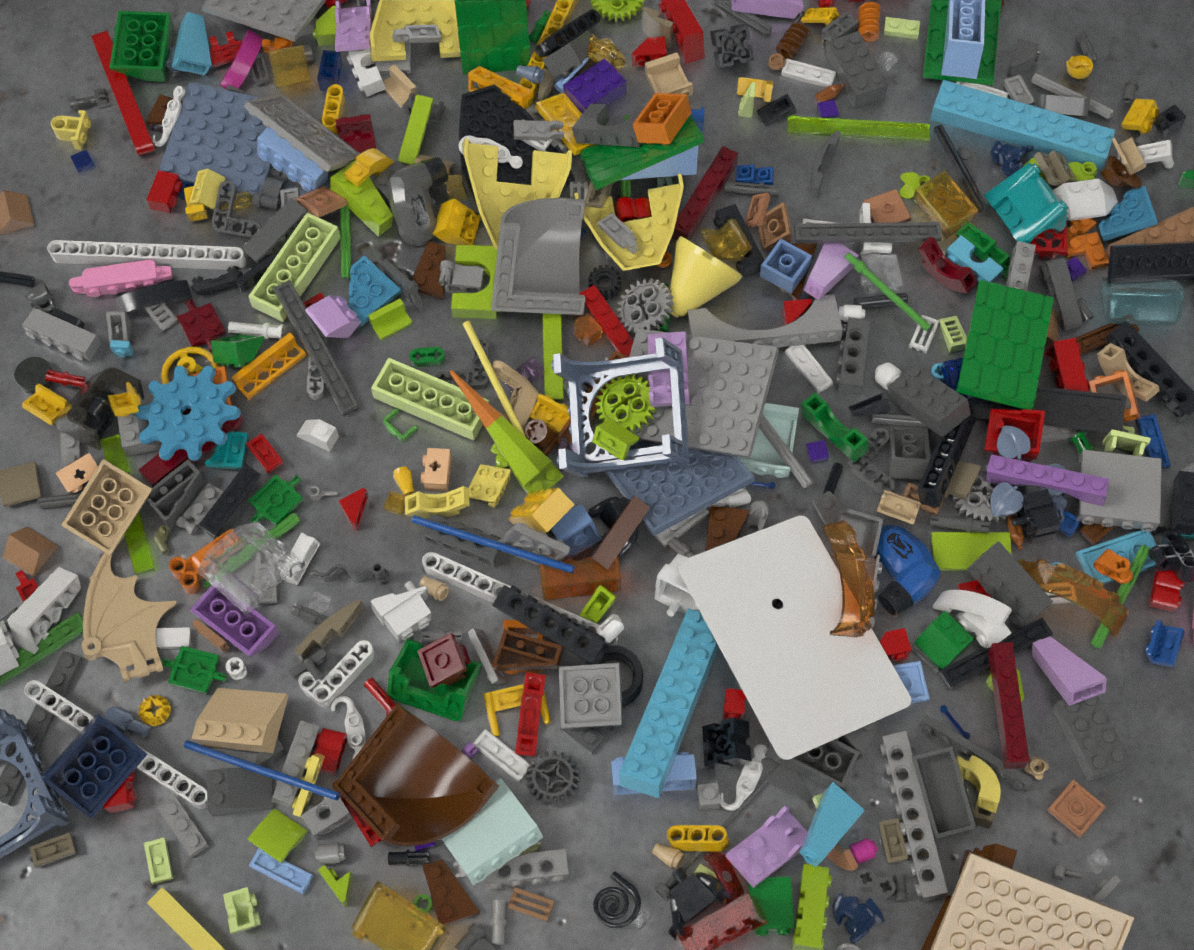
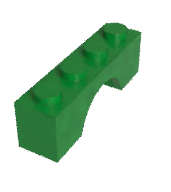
(848, 440)

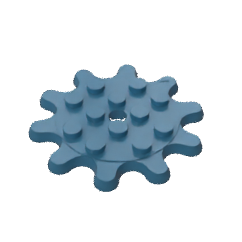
(200, 425)

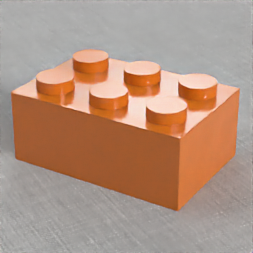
(662, 118)

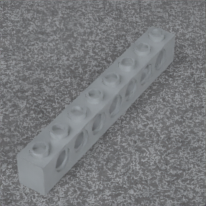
(900, 744)

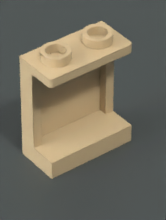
(667, 76)

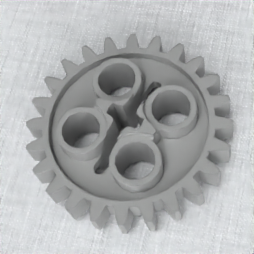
(657, 306)
(982, 509)

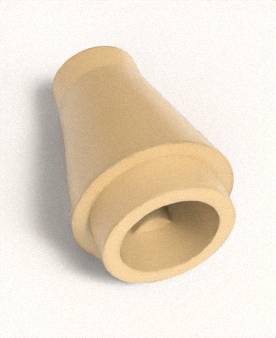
(435, 588)
(670, 856)

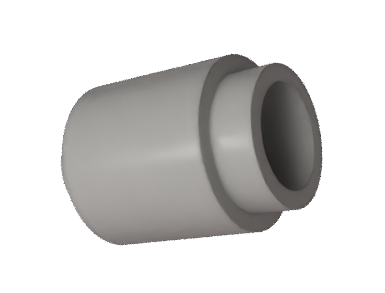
(330, 853)

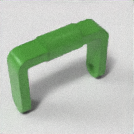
(394, 431)

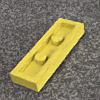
(313, 768)

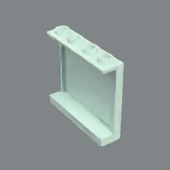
(764, 456)
(493, 835)

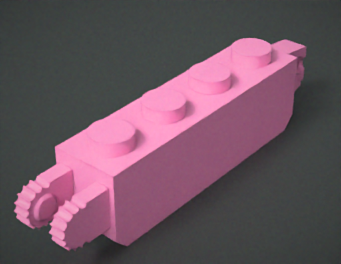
(119, 278)

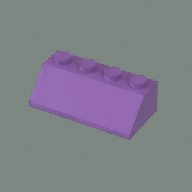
(247, 632)

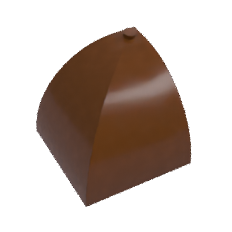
(413, 782)

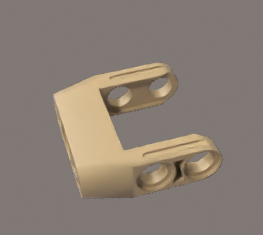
(523, 395)

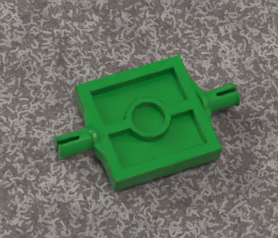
(276, 500)
(194, 669)

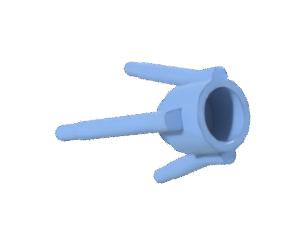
(560, 81)

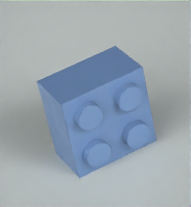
(786, 266)
(576, 531)

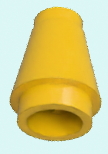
(404, 480)

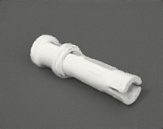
(265, 330)

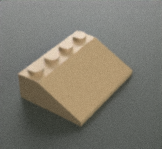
(107, 507)
(241, 720)

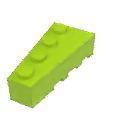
(363, 201)
(811, 908)

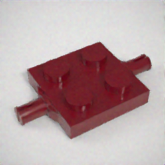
(201, 324)

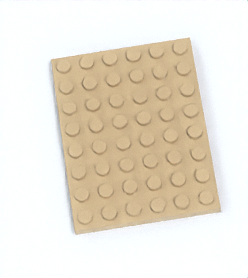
(1016, 911)

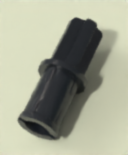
(408, 857)

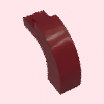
(943, 270)

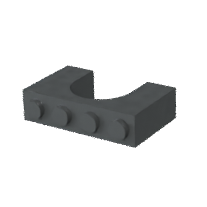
(592, 129)

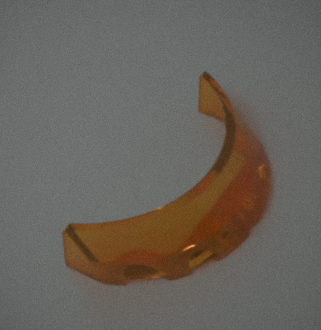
(856, 581)
(1080, 590)

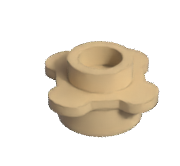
(1042, 765)

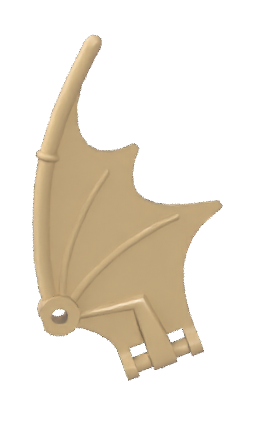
(120, 622)

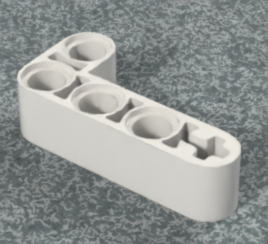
(339, 671)

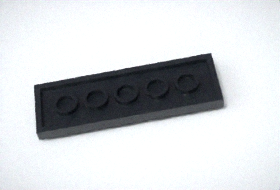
(1151, 262)

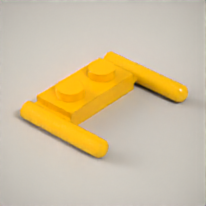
(507, 699)

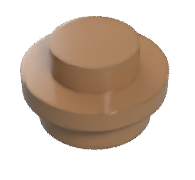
(776, 61)

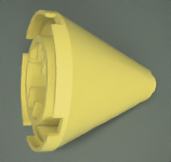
(697, 277)

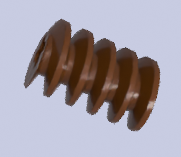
(793, 40)

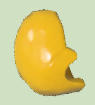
(1079, 67)

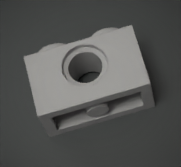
(319, 826)

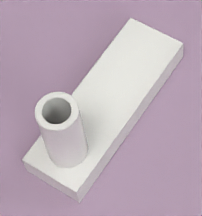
(1156, 152)
(881, 247)

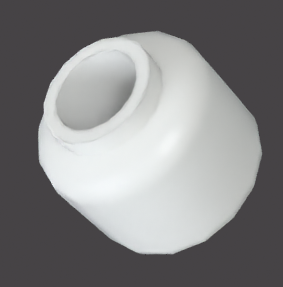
(886, 374)

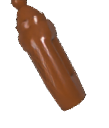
(828, 93)
(1016, 532)

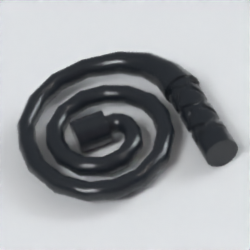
(631, 889)

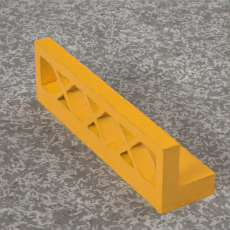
(486, 78)
(266, 360)

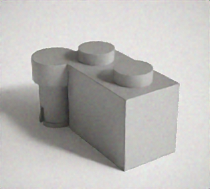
(461, 278)

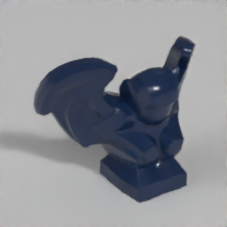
(1007, 156)
(861, 916)

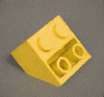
(456, 223)

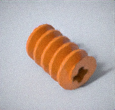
(869, 21)

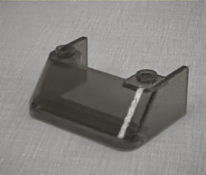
(73, 415)

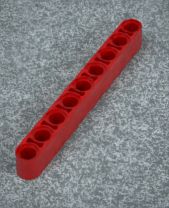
(124, 96)

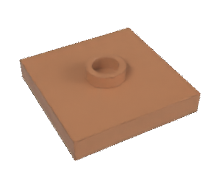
(321, 201)
(888, 208)
(1076, 808)

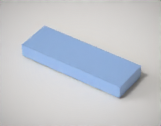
(283, 873)

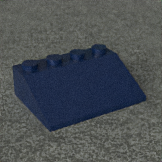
(94, 766)

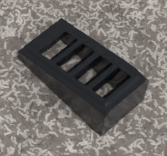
(784, 100)
(872, 405)

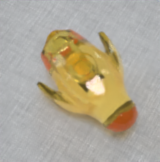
(601, 49)

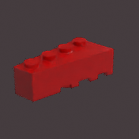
(686, 29)
(1067, 365)

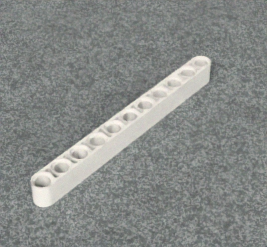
(139, 251)
(495, 586)
(78, 715)

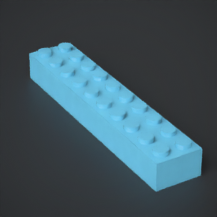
(1021, 124)
(670, 707)

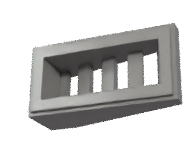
(162, 307)

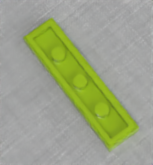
(415, 129)

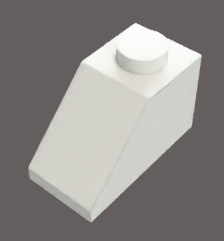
(319, 434)

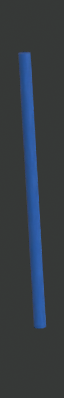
(493, 544)
(262, 770)

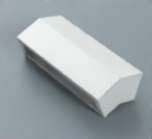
(305, 549)

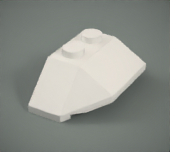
(1087, 198)

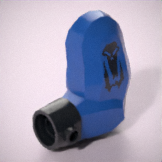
(910, 566)

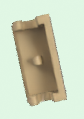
(898, 506)

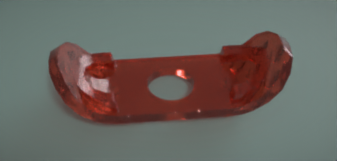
(720, 863)

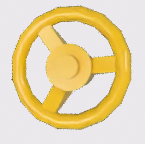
(186, 361)

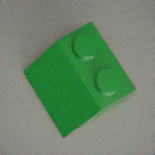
(236, 349)
(944, 640)

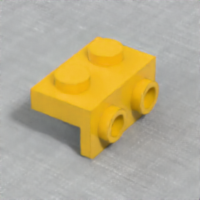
(1141, 115)
(125, 403)
(44, 404)
(550, 412)

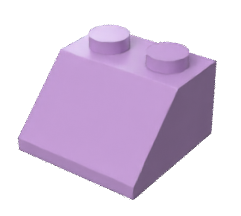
(334, 317)

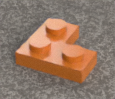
(1091, 247)

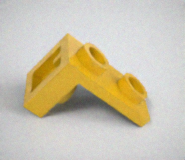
(820, 15)
(762, 90)
(195, 211)

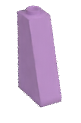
(775, 8)
(828, 269)
(1068, 672)

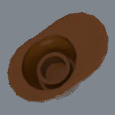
(1118, 175)

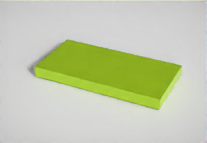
(961, 549)

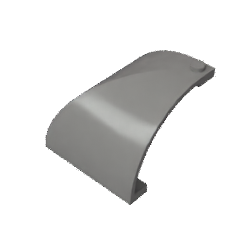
(539, 258)

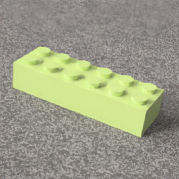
(297, 262)
(426, 398)

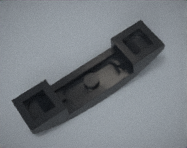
(153, 295)

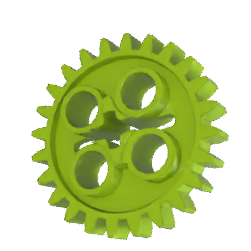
(617, 8)
(618, 390)

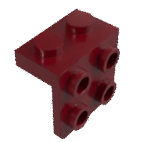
(357, 132)

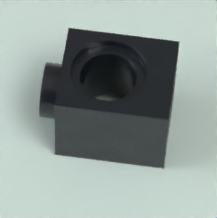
(1170, 120)

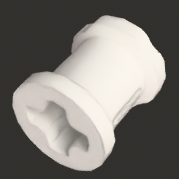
(236, 662)

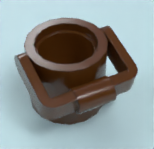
(541, 435)

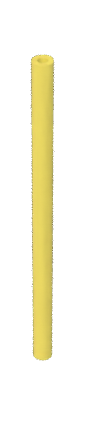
(492, 376)

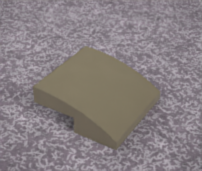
(657, 27)
(1055, 168)
(963, 480)
(19, 484)
(895, 842)

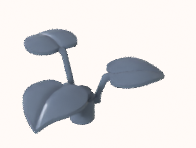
(1004, 498)

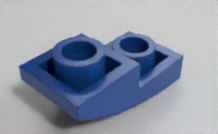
(754, 175)

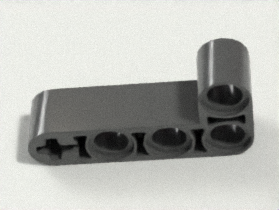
(1061, 288)

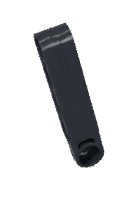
(568, 33)

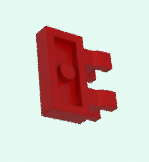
(226, 53)

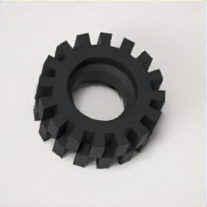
(600, 273)

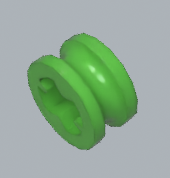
(425, 898)

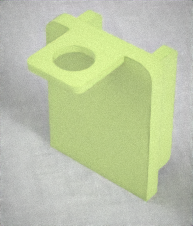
(1125, 441)

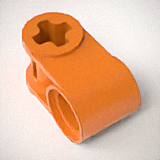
(1114, 566)

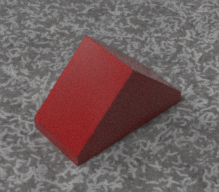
(795, 309)
(354, 506)

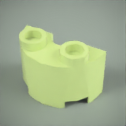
(241, 910)

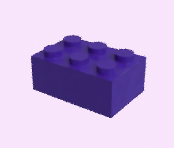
(596, 86)

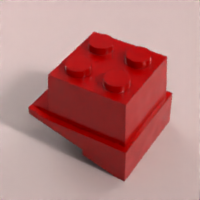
(1028, 421)

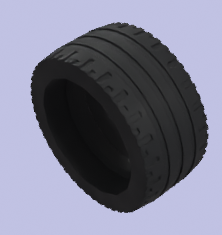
(622, 654)

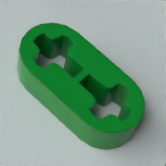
(427, 356)

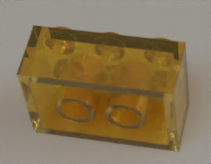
(945, 203)

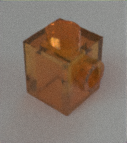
(587, 330)

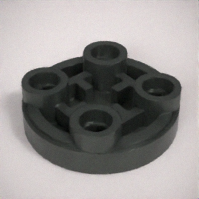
(32, 372)

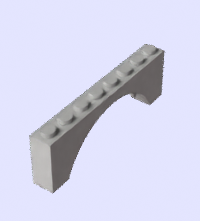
(816, 326)

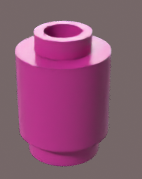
(863, 850)

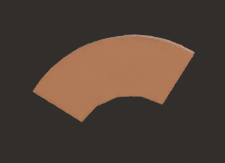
(842, 857)

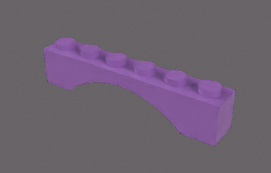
(1080, 485)

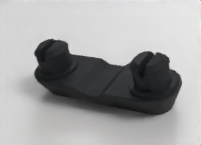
(209, 285)

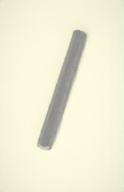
(1061, 90)
(784, 452)

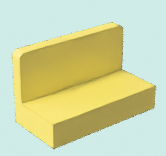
(206, 188)

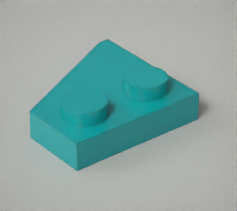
(231, 454)

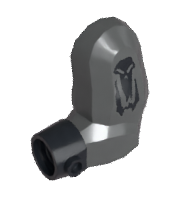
(412, 201)

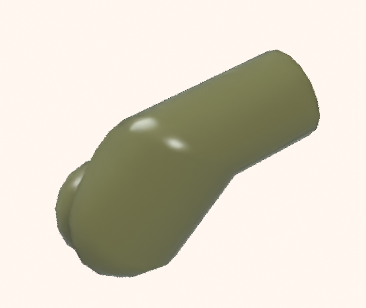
(160, 539)

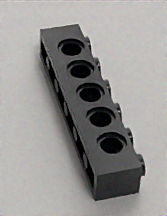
(1153, 361)
(944, 462)
(591, 653)

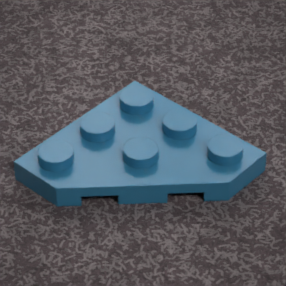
(1130, 215)
(369, 289)

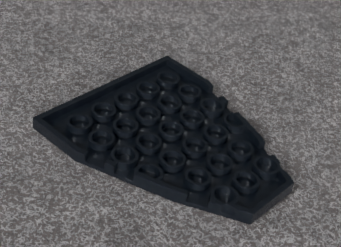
(491, 116)

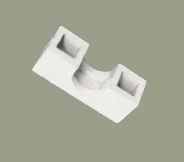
(370, 79)

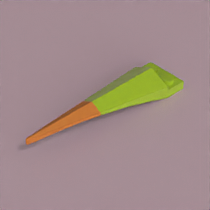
(526, 461)

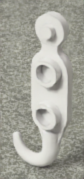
(172, 113)
(503, 152)
(353, 724)
(747, 780)

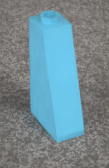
(192, 46)
(830, 823)

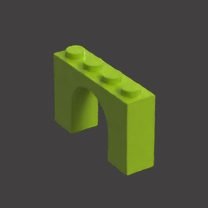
(475, 304)

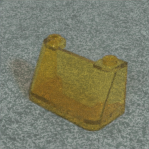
(396, 923)

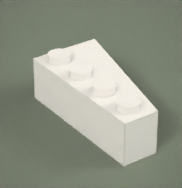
(43, 608)

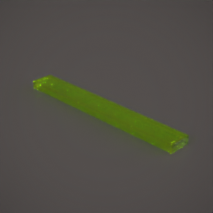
(859, 128)
(135, 535)

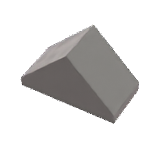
(118, 326)

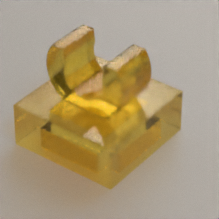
(395, 503)

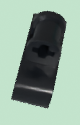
(100, 413)
(1174, 555)

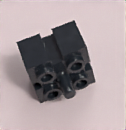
(732, 45)
(1038, 517)
(726, 743)

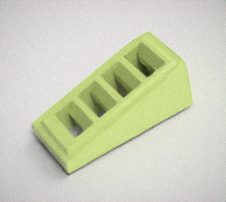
(747, 102)
(953, 346)

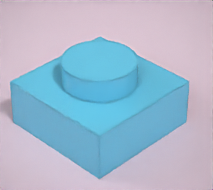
(121, 348)

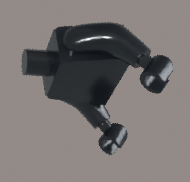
(609, 512)
(692, 897)

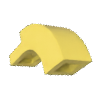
(444, 504)
(984, 781)

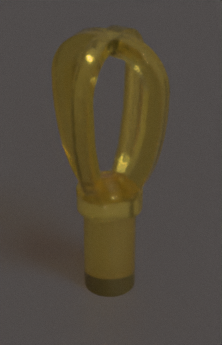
(239, 201)

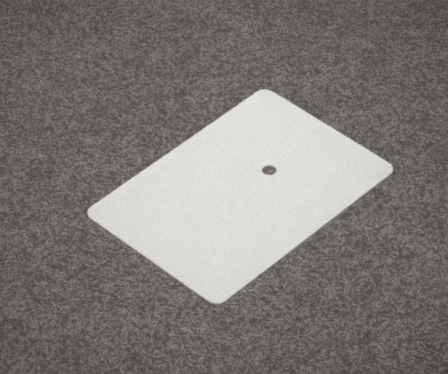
(789, 666)

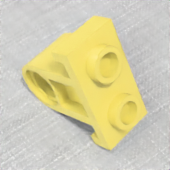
(72, 128)

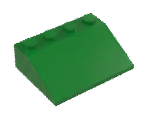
(142, 44)

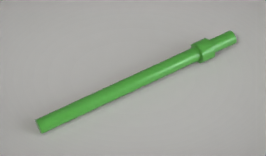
(861, 267)

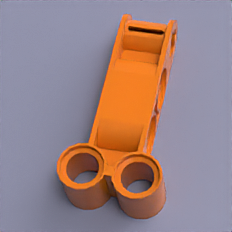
(191, 566)

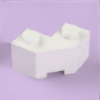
(985, 631)

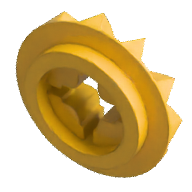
(162, 713)

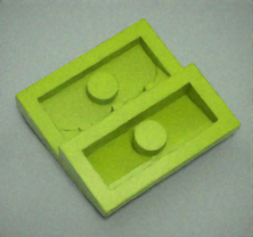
(277, 835)

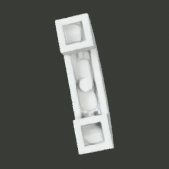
(975, 603)

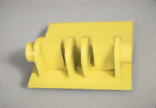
(489, 484)

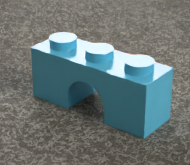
(960, 254)

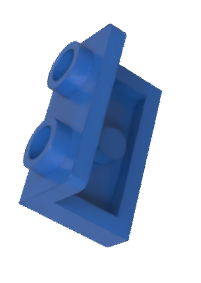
(1164, 644)

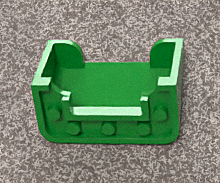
(410, 685)

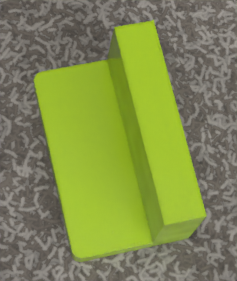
(389, 319)
(614, 438)

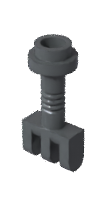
(100, 98)

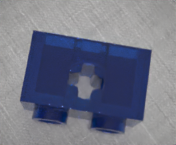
(329, 69)

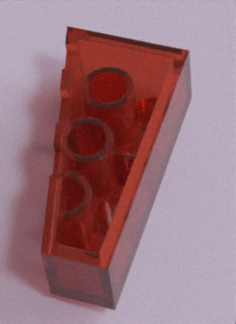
(724, 925)

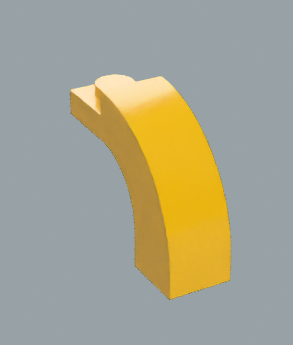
(367, 163)

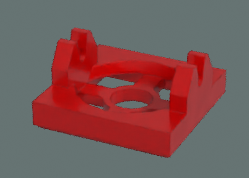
(1048, 251)

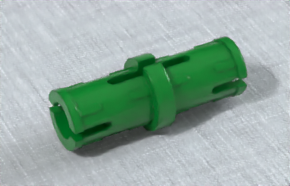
(539, 27)

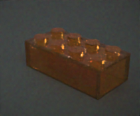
(582, 582)

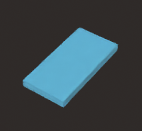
(1125, 546)

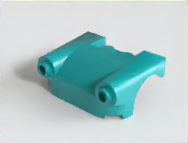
(1028, 204)

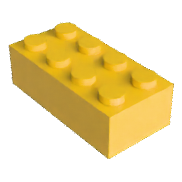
(542, 509)

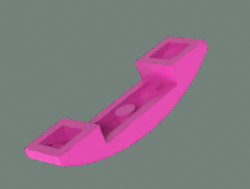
(243, 60)

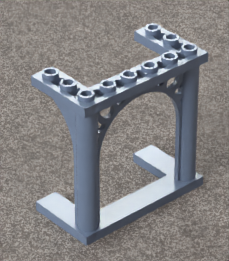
(673, 448)
(47, 806)

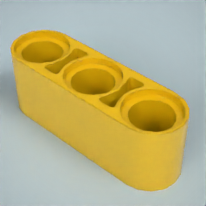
(334, 101)
(706, 843)

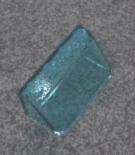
(1143, 302)

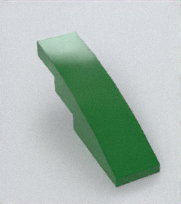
(985, 247)

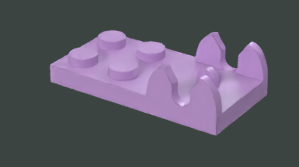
(353, 27)
(660, 380)
(768, 847)

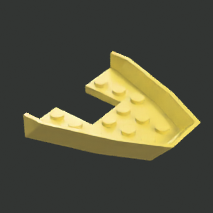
(398, 13)
(495, 198)
(650, 233)

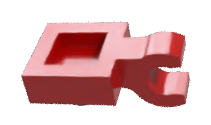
(27, 586)

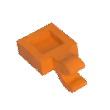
(279, 43)
(1080, 226)

